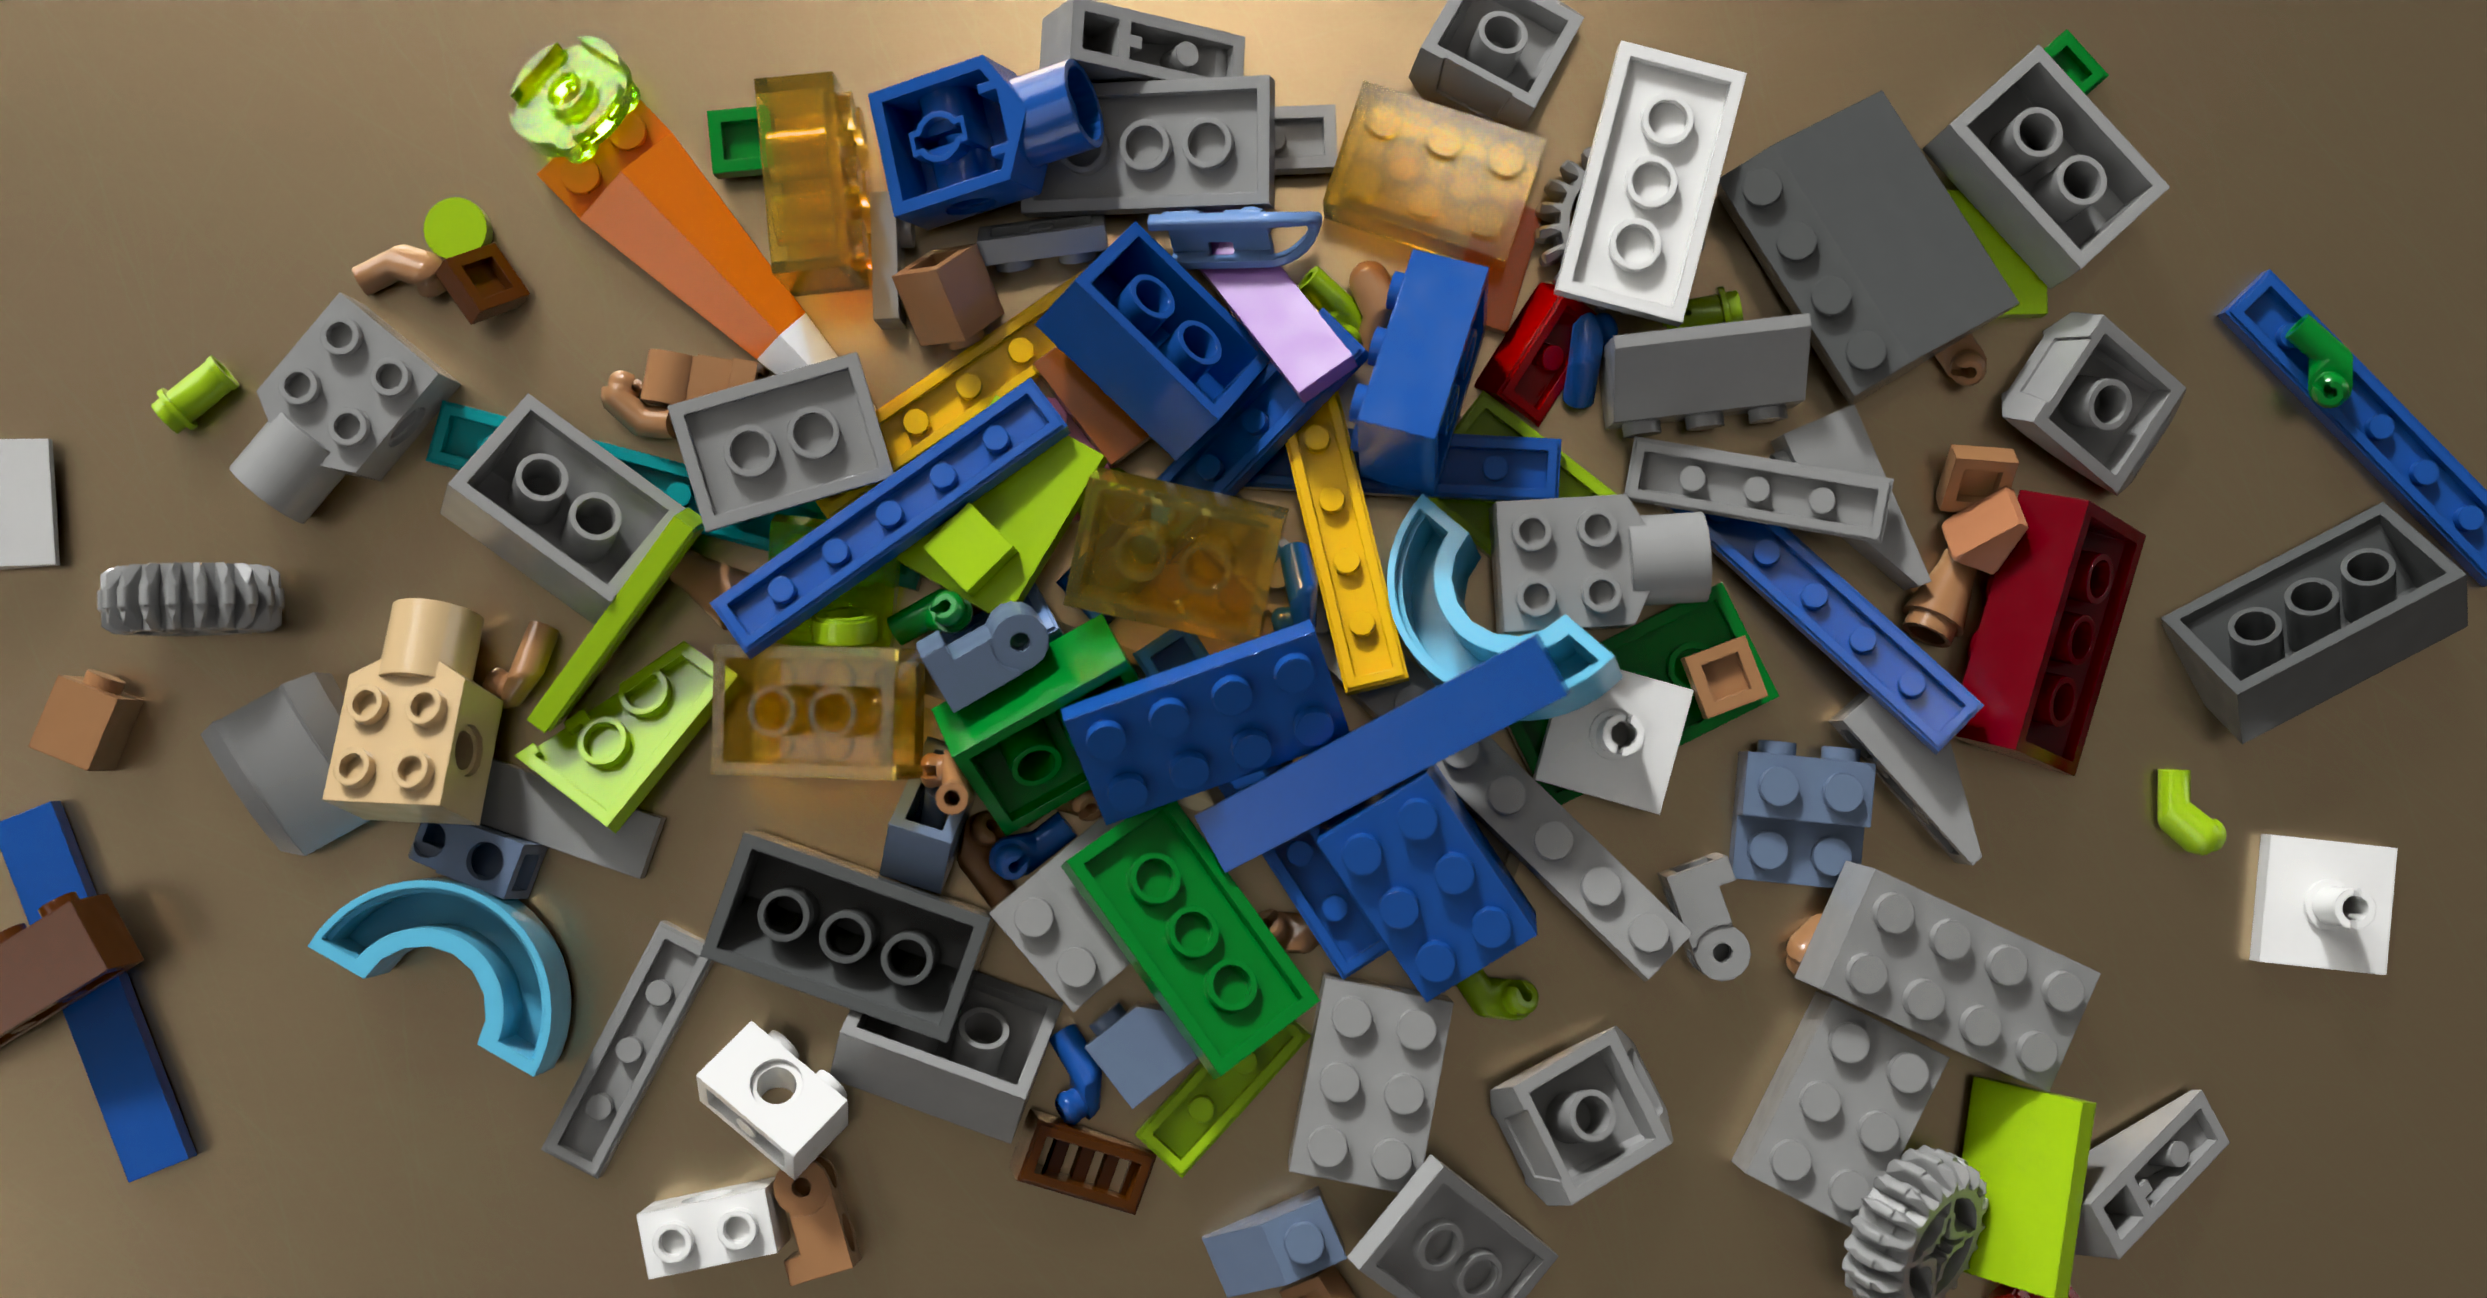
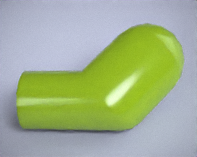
(1327, 294)
(2182, 819)

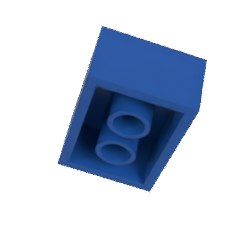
(1154, 341)
(1420, 371)
(1428, 881)

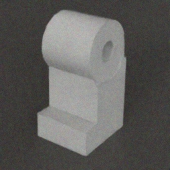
(1698, 903)

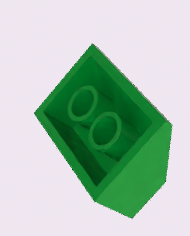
(1015, 736)

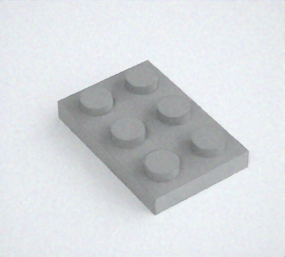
(781, 442)
(1450, 1243)

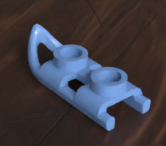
(1246, 228)

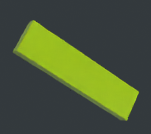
(617, 620)

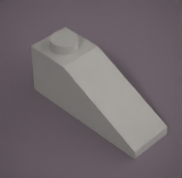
(1136, 45)
(1844, 445)
(1920, 779)
(2144, 1171)

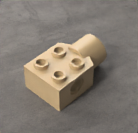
(415, 724)

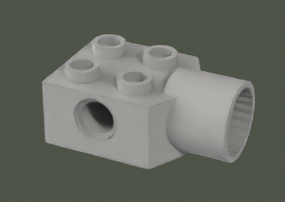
(338, 407)
(1592, 562)

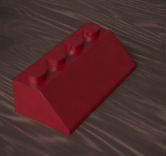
(2050, 631)

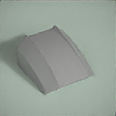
(1494, 56)
(2093, 399)
(280, 759)
(1582, 1117)

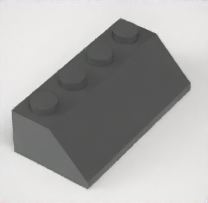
(2317, 621)
(848, 935)

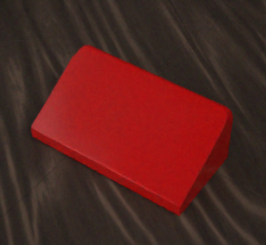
(1533, 356)

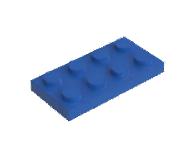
(1206, 722)

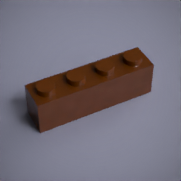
(60, 960)

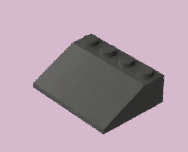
(1865, 245)

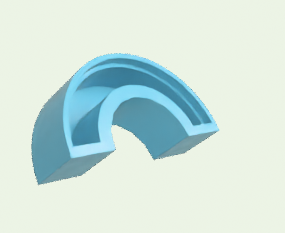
(1427, 598)
(494, 937)

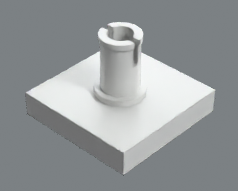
(1618, 744)
(2323, 904)

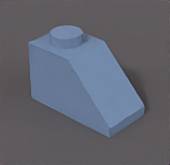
(920, 836)
(1138, 1049)
(1276, 1245)

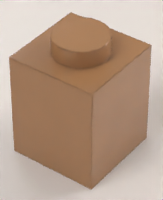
(949, 296)
(87, 721)

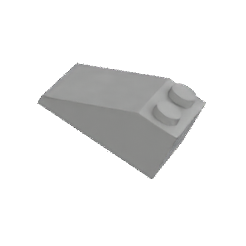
(1060, 929)

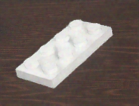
(1650, 183)

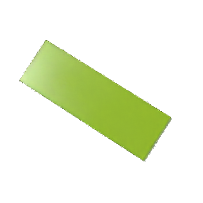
(1204, 1107)

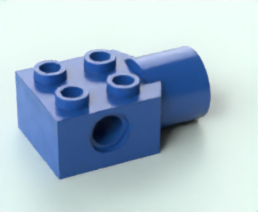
(980, 136)

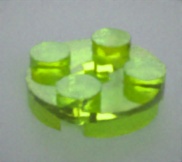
(601, 104)

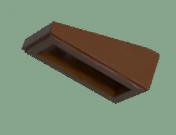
(1048, 1176)

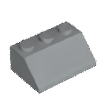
(1705, 374)
(558, 507)
(971, 1080)

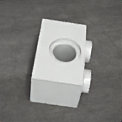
(786, 1132)
(712, 1228)

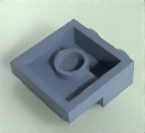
(1799, 813)

